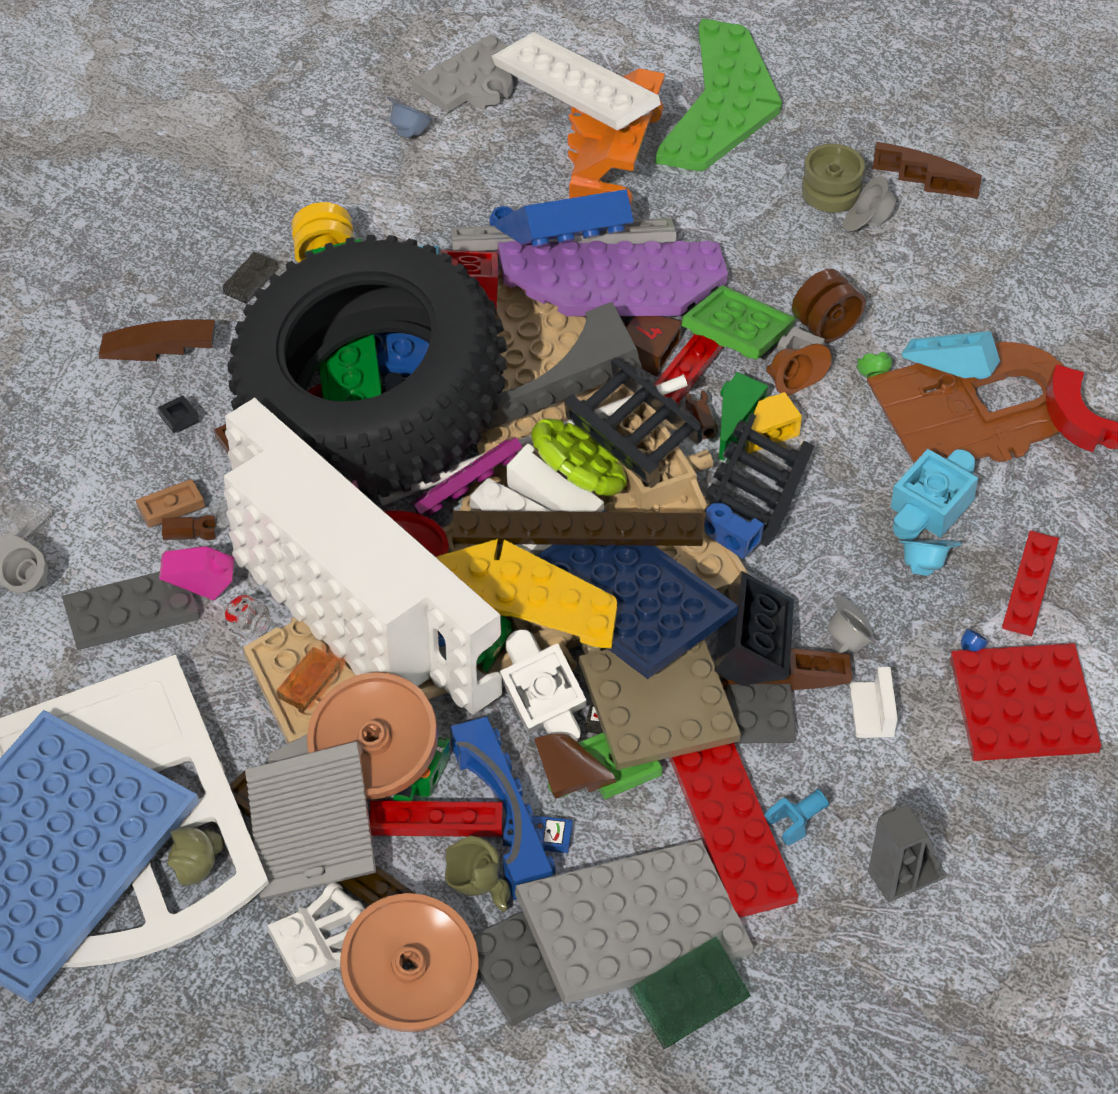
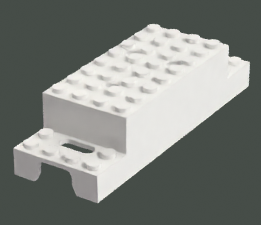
(350, 565)

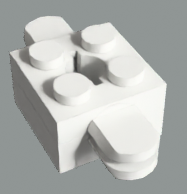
(542, 686)

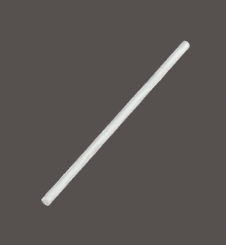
(602, 412)

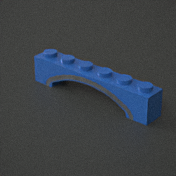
(479, 750)

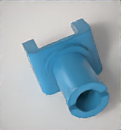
(798, 814)

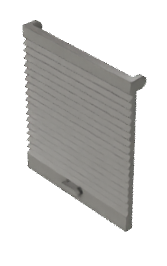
(311, 819)

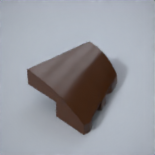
(570, 765)

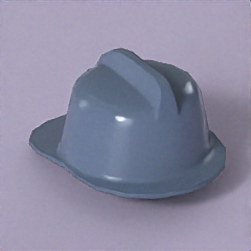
(407, 119)

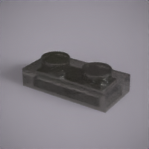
(250, 277)

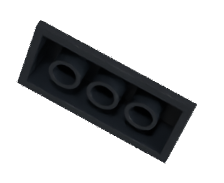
(758, 639)

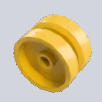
(319, 225)

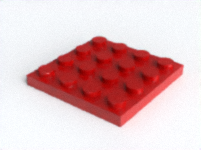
(1024, 702)

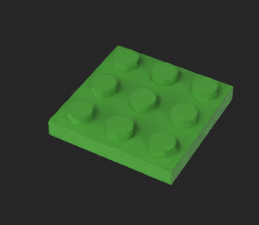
(738, 322)

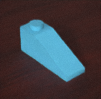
(957, 354)

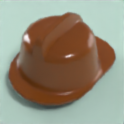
(799, 368)

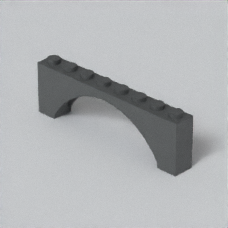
(581, 368)

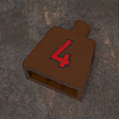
(654, 340)

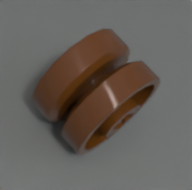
(828, 305)

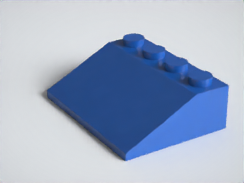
(568, 218)

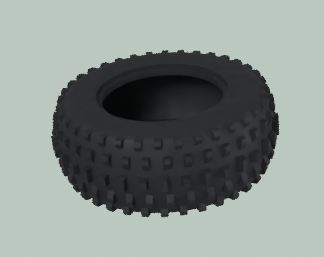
(363, 292)

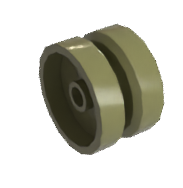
(832, 177)

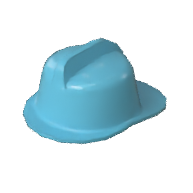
(927, 555)

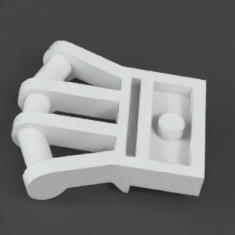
(301, 937)

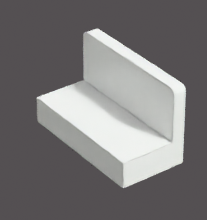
(874, 706)

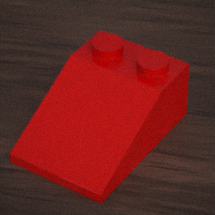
(481, 266)

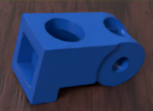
(732, 530)

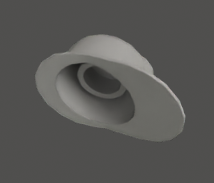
(872, 206)
(21, 565)
(849, 627)

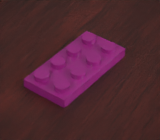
(456, 483)

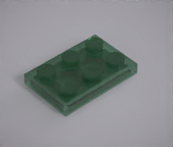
(689, 992)

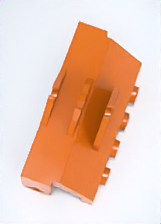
(604, 147)

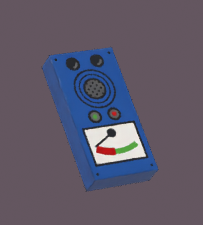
(554, 831)

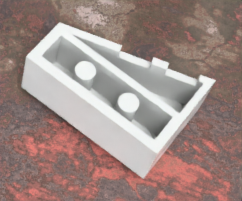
(544, 486)
(496, 497)

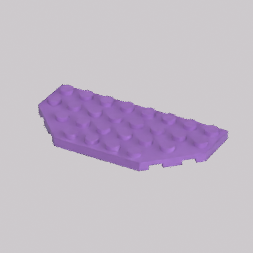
(635, 277)

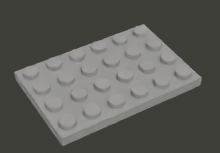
(629, 919)

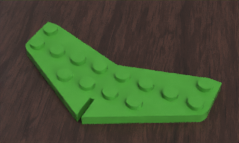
(734, 100)

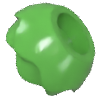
(874, 364)

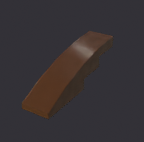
(933, 171)
(163, 337)
(813, 670)

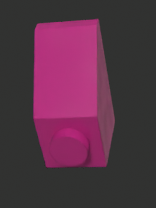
(198, 570)

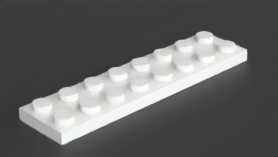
(576, 81)

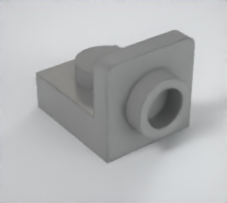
(798, 339)

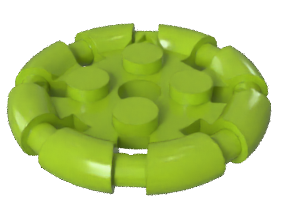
(578, 457)

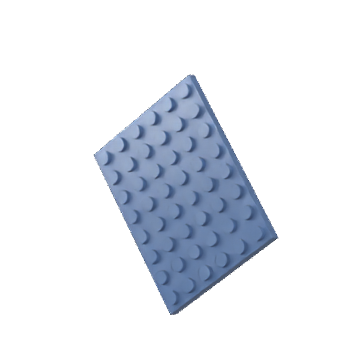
(71, 842)

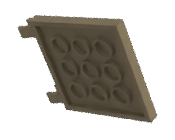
(660, 716)

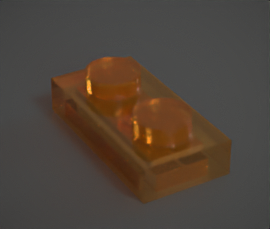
(308, 679)

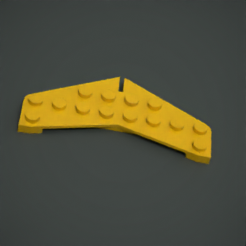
(535, 591)

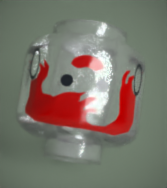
(247, 617)

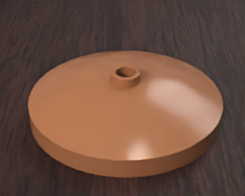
(380, 709)
(417, 932)

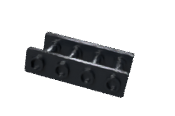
(625, 448)
(786, 480)

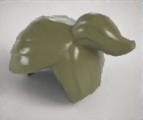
(193, 853)
(475, 870)

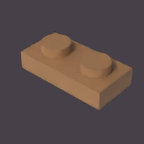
(170, 503)

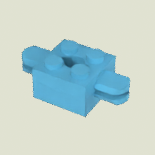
(933, 494)

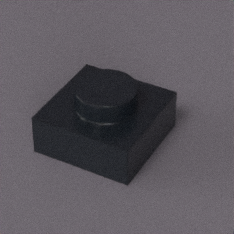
(178, 414)

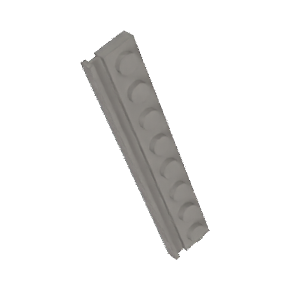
(638, 232)

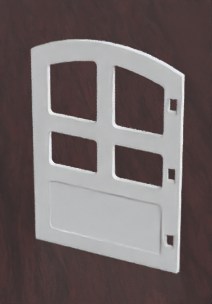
(158, 724)

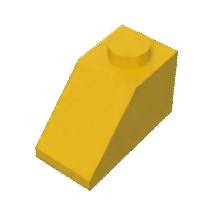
(775, 419)

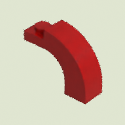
(1071, 414)

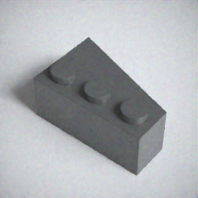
(902, 855)

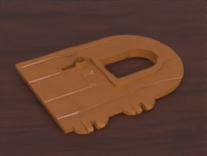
(956, 417)

